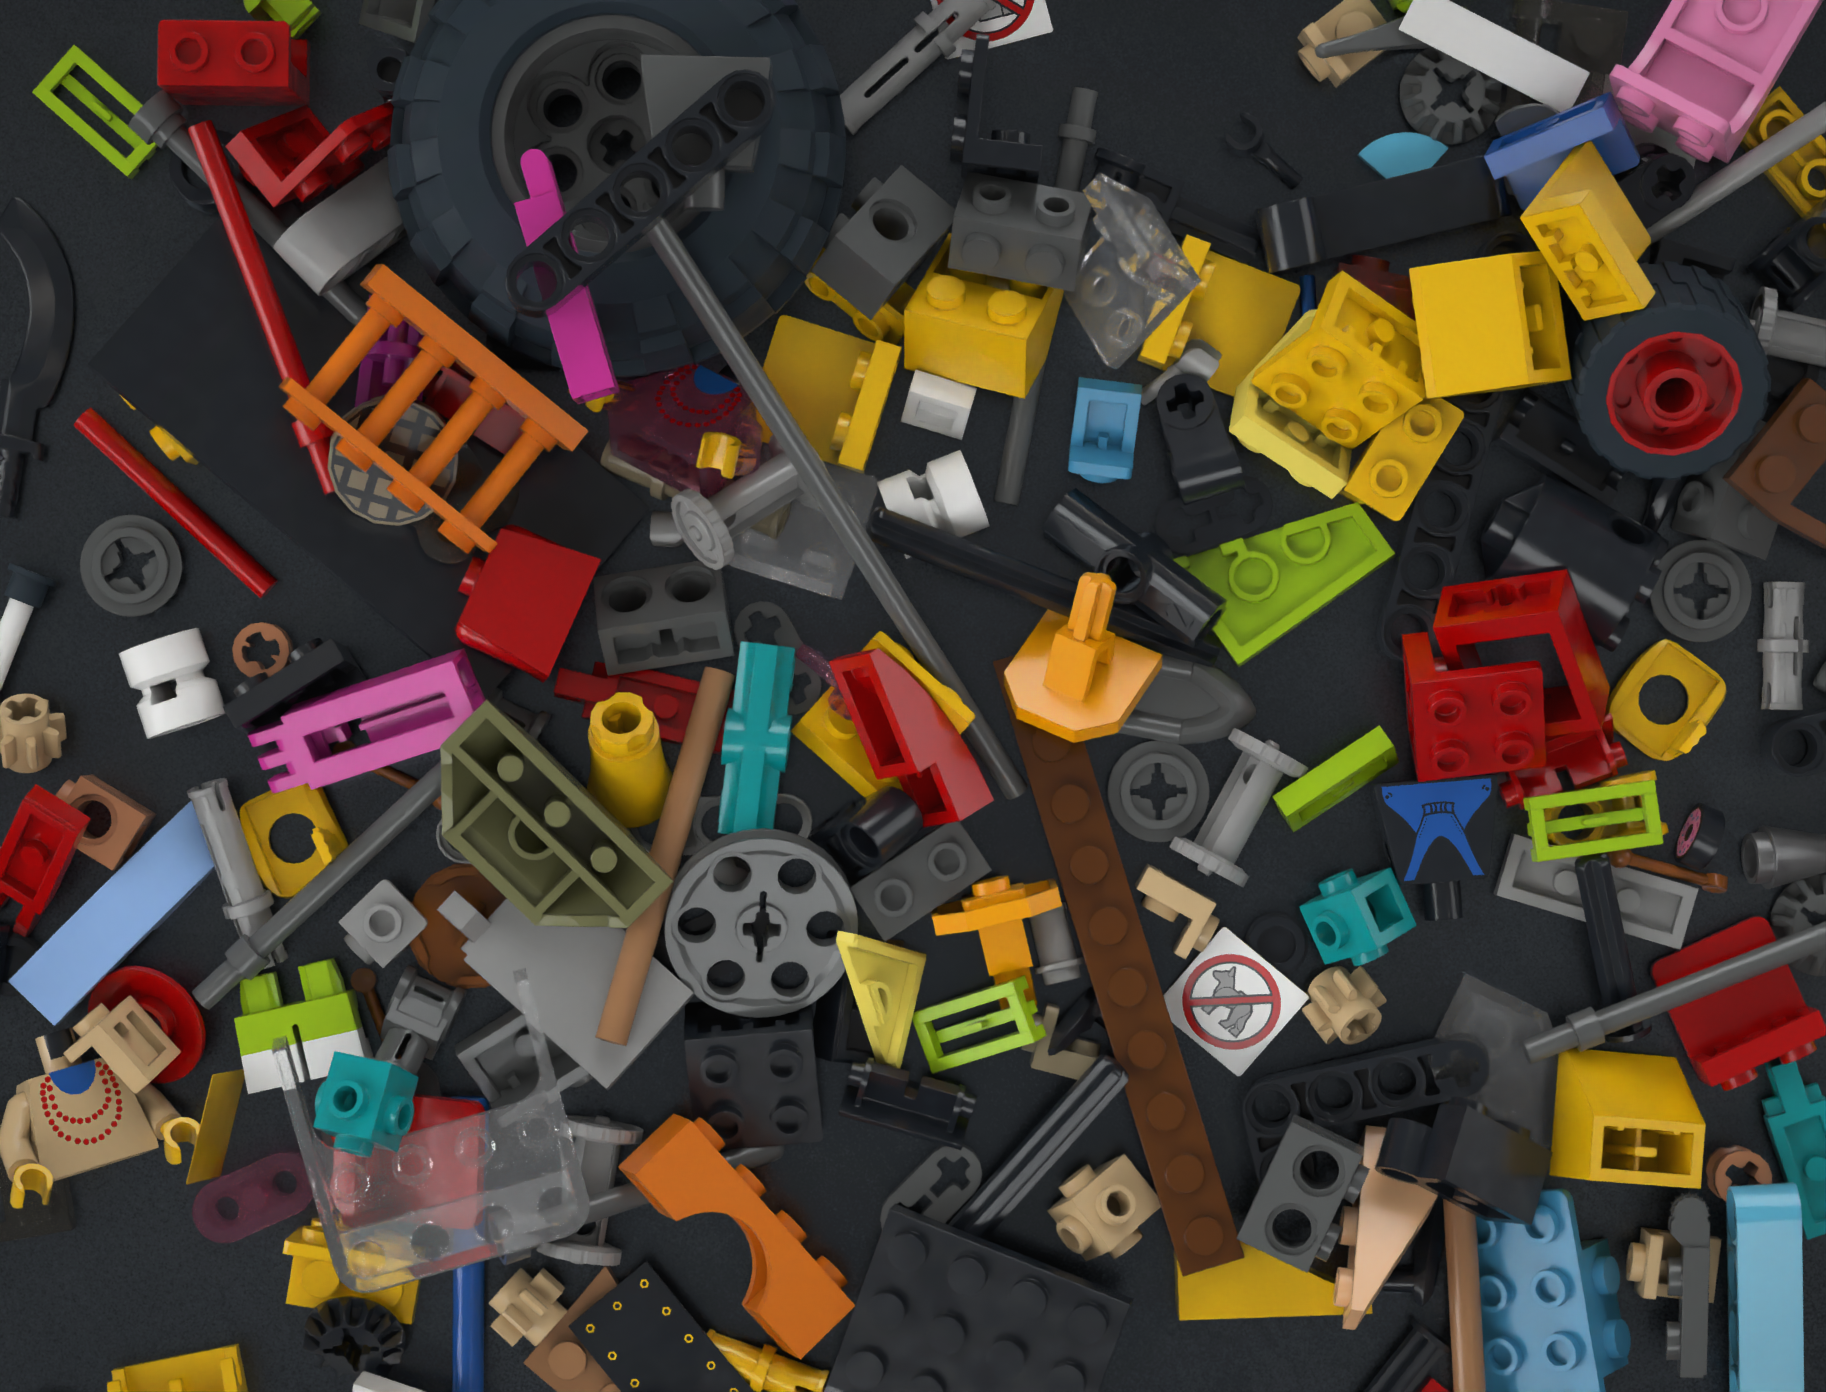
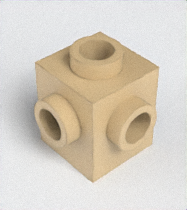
(1103, 1208)

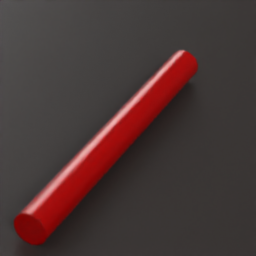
(175, 502)

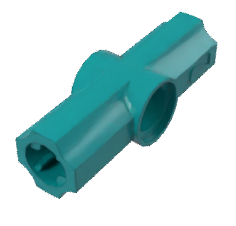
(756, 737)

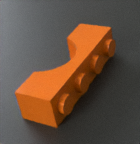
(788, 1289)

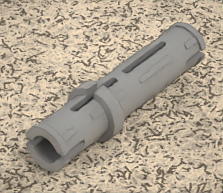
(859, 109)
(245, 897)

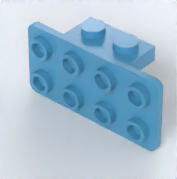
(1549, 1303)

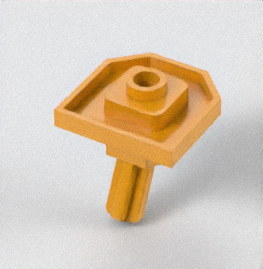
(1076, 673)
(997, 914)

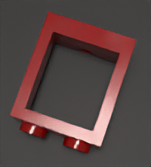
(1539, 606)

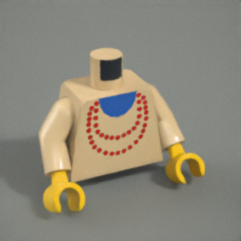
(81, 1121)

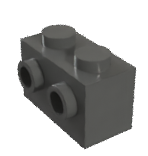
(1020, 231)

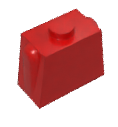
(524, 599)

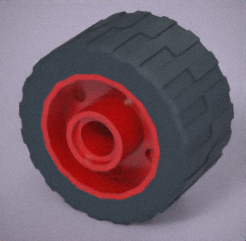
(1672, 381)

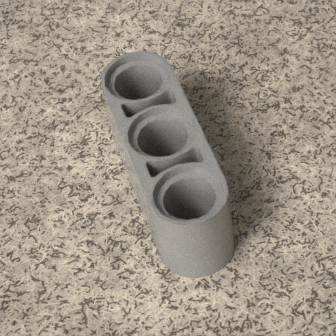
(344, 231)

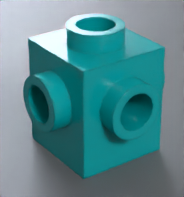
(1357, 916)
(365, 1104)

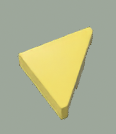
(885, 990)

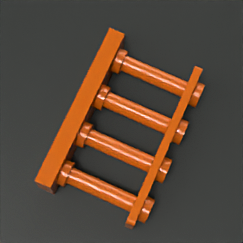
(440, 347)

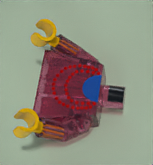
(685, 427)

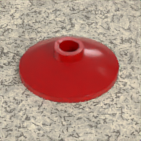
(168, 1007)

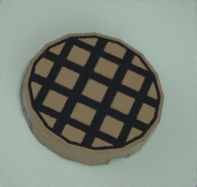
(405, 443)

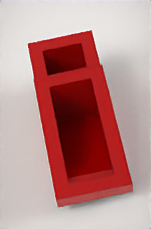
(910, 737)

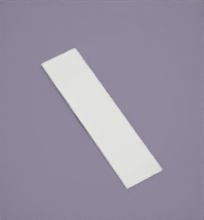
(1495, 52)

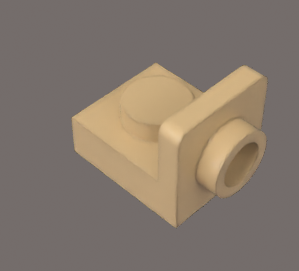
(1342, 21)
(1170, 897)
(126, 1041)

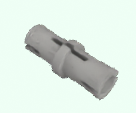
(1783, 645)

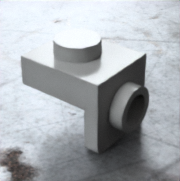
(382, 925)

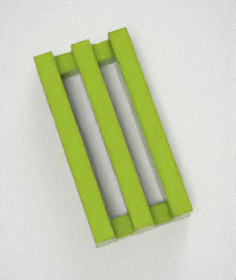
(60, 74)
(1336, 778)
(1539, 828)
(1019, 1010)

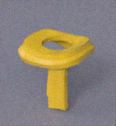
(1704, 691)
(260, 815)

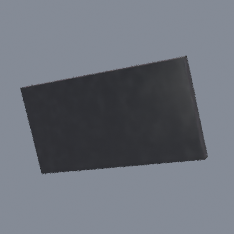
(209, 382)

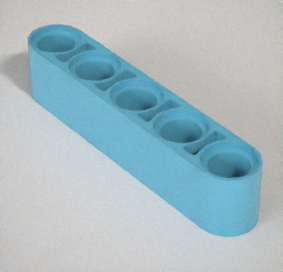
(1765, 1288)

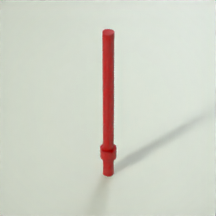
(259, 285)

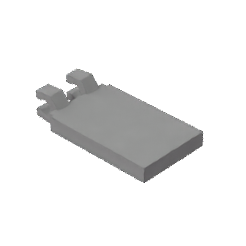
(569, 981)

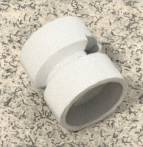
(940, 497)
(170, 659)

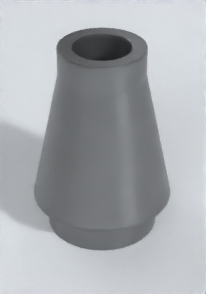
(1782, 856)

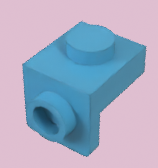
(1104, 430)

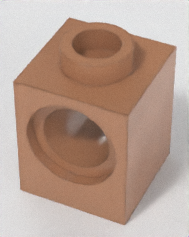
(128, 820)

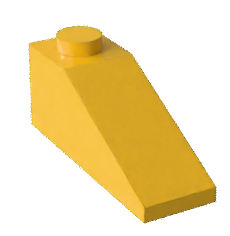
(1254, 1289)

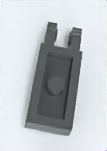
(1689, 1279)

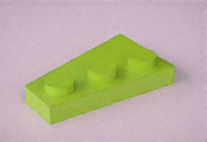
(1287, 575)

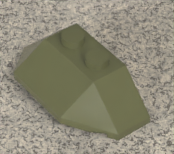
(540, 829)

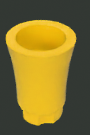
(627, 760)

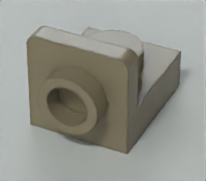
(1069, 1062)

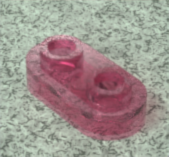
(256, 1196)

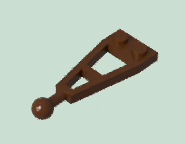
(1785, 459)

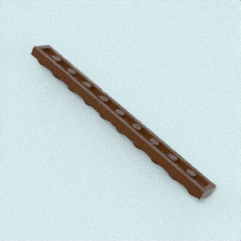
(1128, 995)

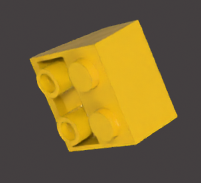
(1489, 324)
(979, 327)
(1626, 1120)

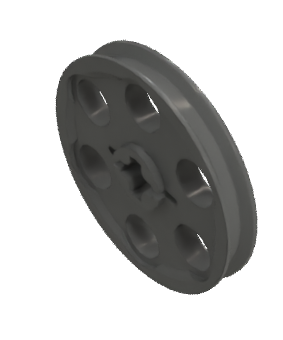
(737, 906)

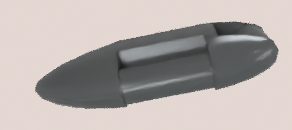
(1190, 705)

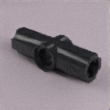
(1164, 587)

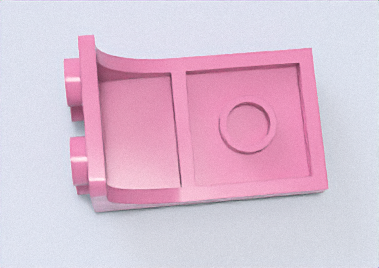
(1710, 70)

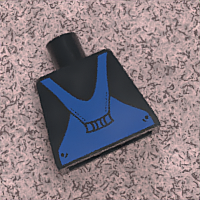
(1437, 835)

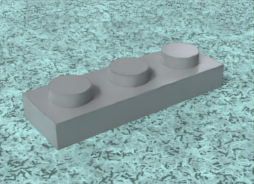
(1647, 903)

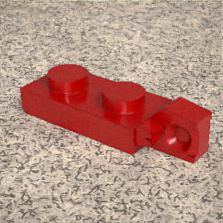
(663, 694)

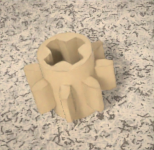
(29, 733)
(1344, 1005)
(527, 1307)

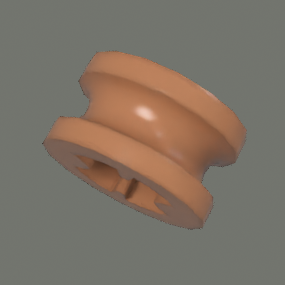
(270, 633)

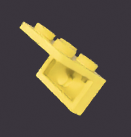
(1283, 435)

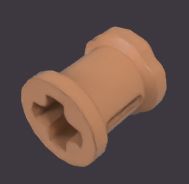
(1739, 1156)

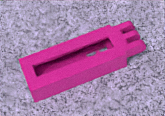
(576, 323)
(401, 712)

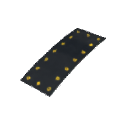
(652, 1342)

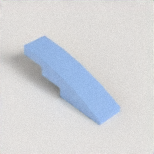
(117, 918)

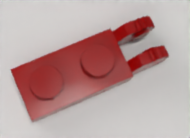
(38, 854)

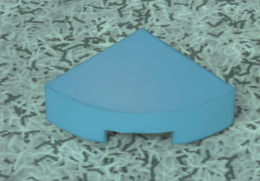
(1402, 154)

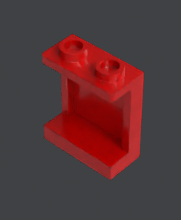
(233, 63)

